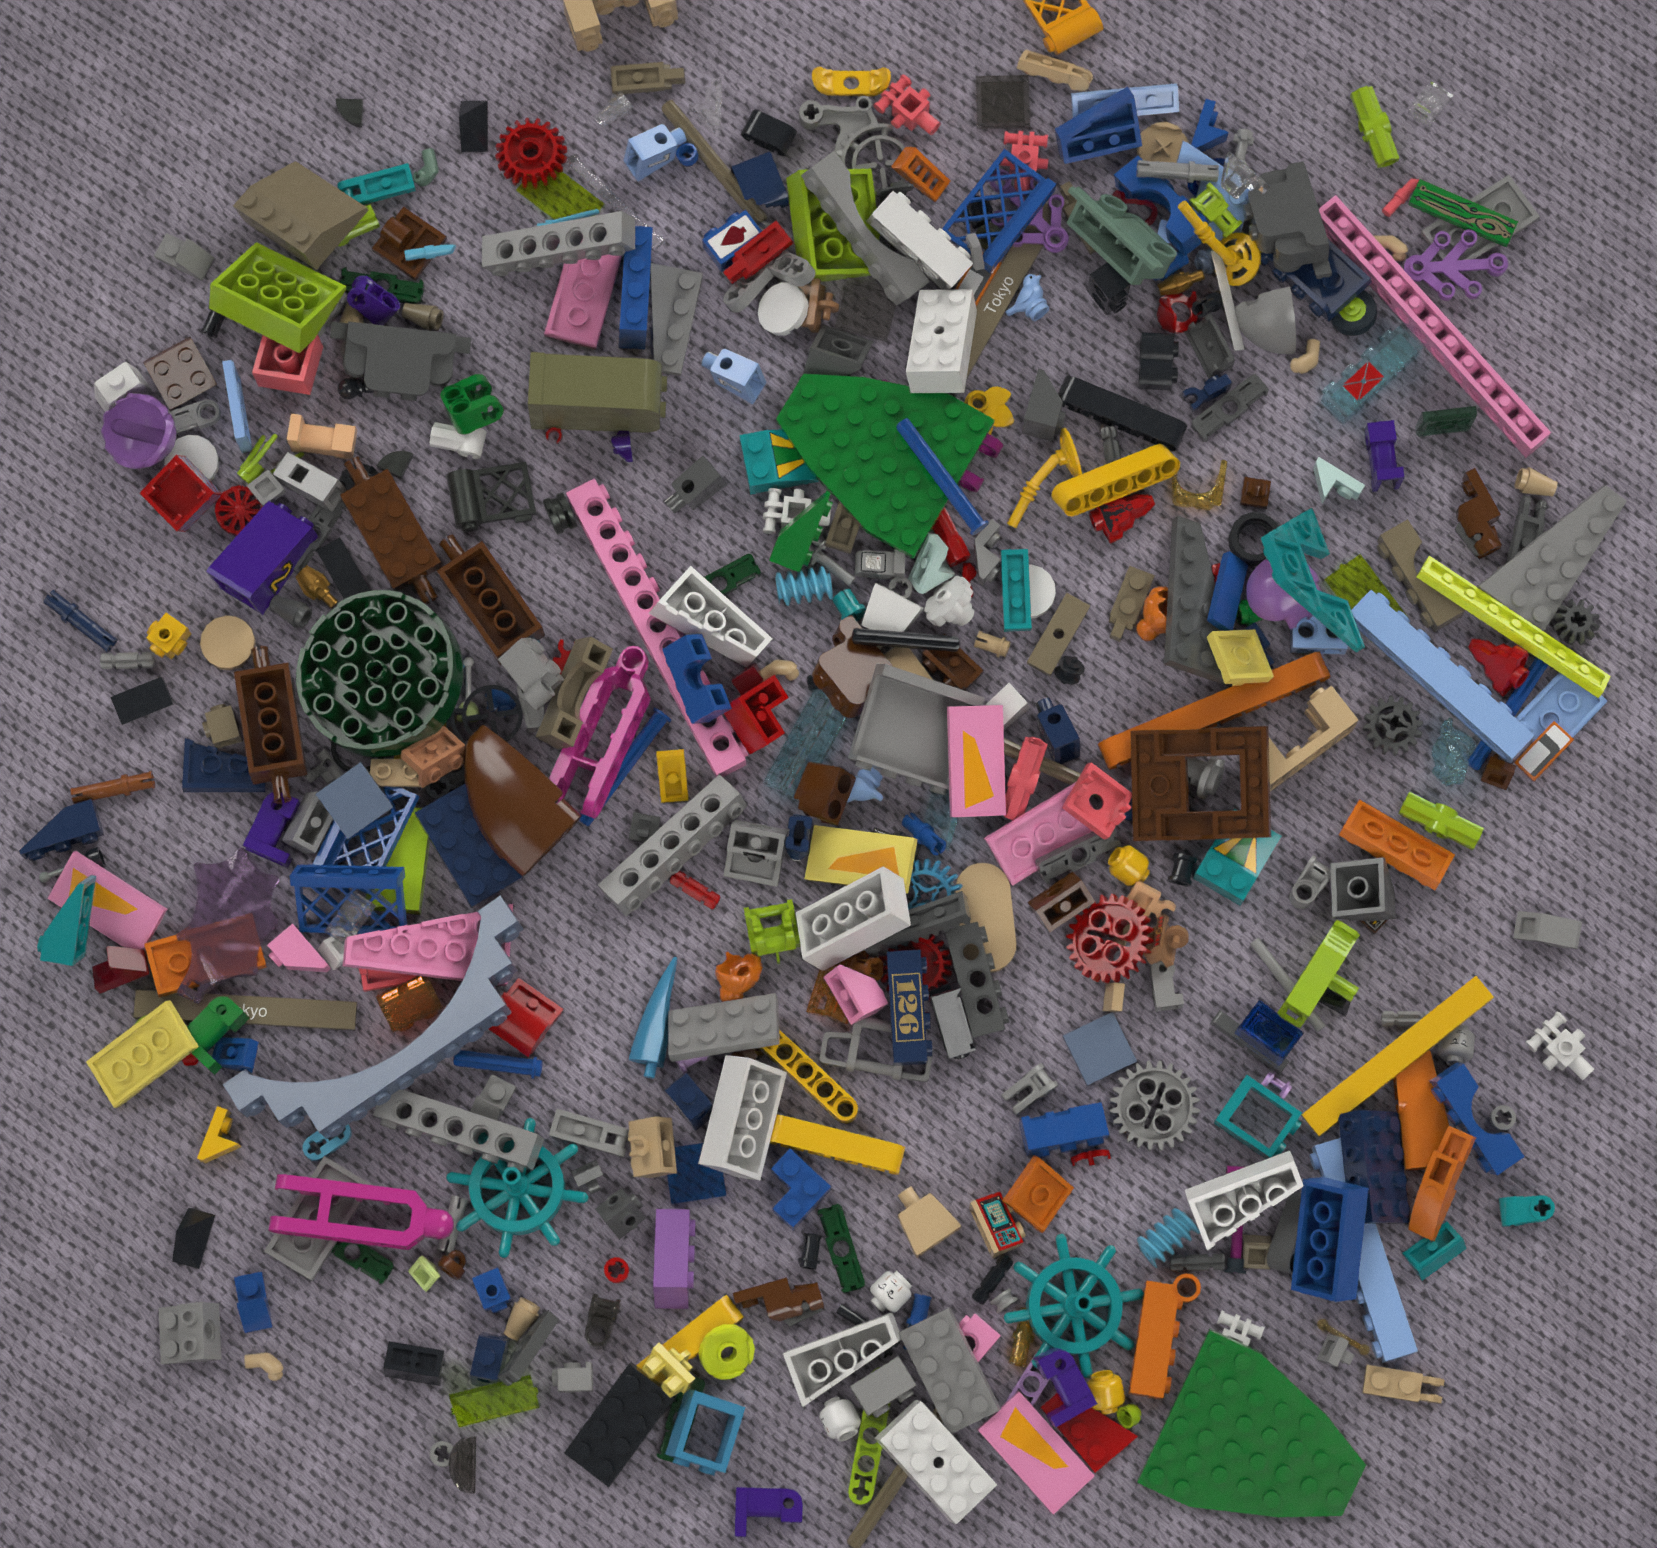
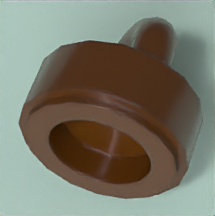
(452, 1268)

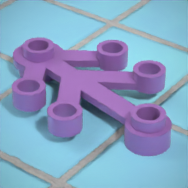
(1047, 231)
(1451, 266)

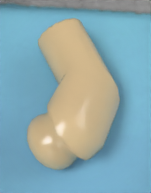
(1395, 245)
(1308, 360)
(780, 667)
(267, 1362)

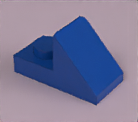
(1206, 134)
(236, 1053)
(253, 1302)

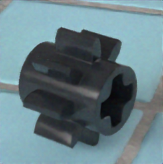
(975, 209)

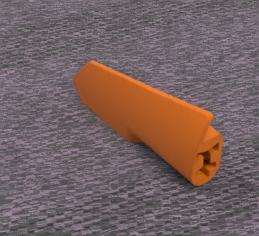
(1421, 1115)

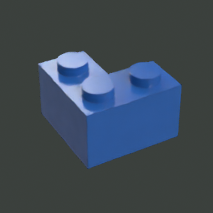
(805, 1189)

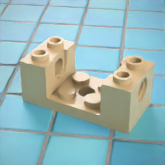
(585, 24)
(1333, 722)

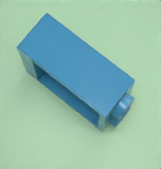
(683, 1423)

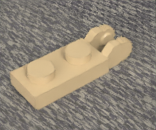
(1055, 70)
(1399, 1384)

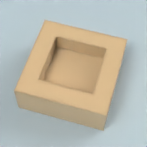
(1113, 997)

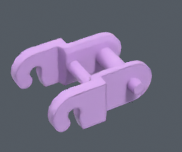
(1270, 1078)

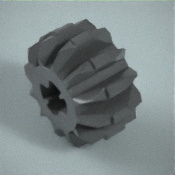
(1582, 614)

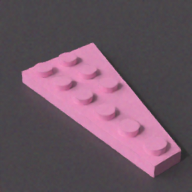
(426, 949)

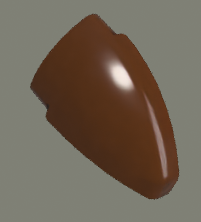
(514, 801)

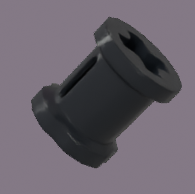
(1182, 869)

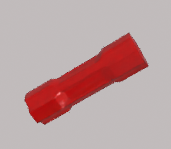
(948, 533)

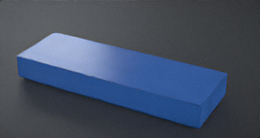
(1227, 592)

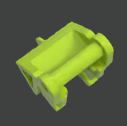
(776, 938)

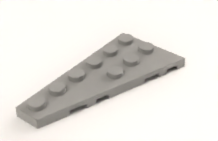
(1548, 567)

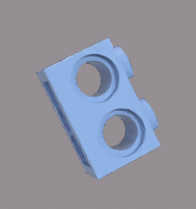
(1317, 642)

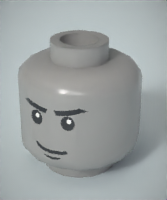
(1457, 1046)

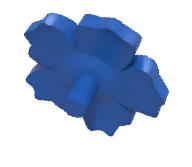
(501, 701)

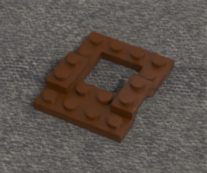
(1161, 784)

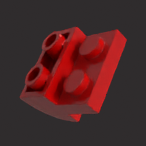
(530, 1017)

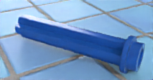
(499, 1063)

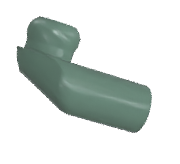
(429, 170)

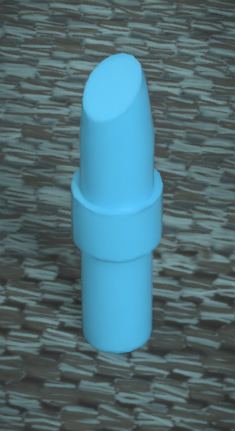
(429, 252)

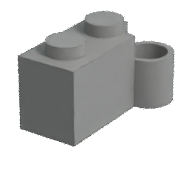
(532, 671)

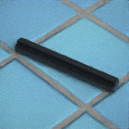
(905, 640)

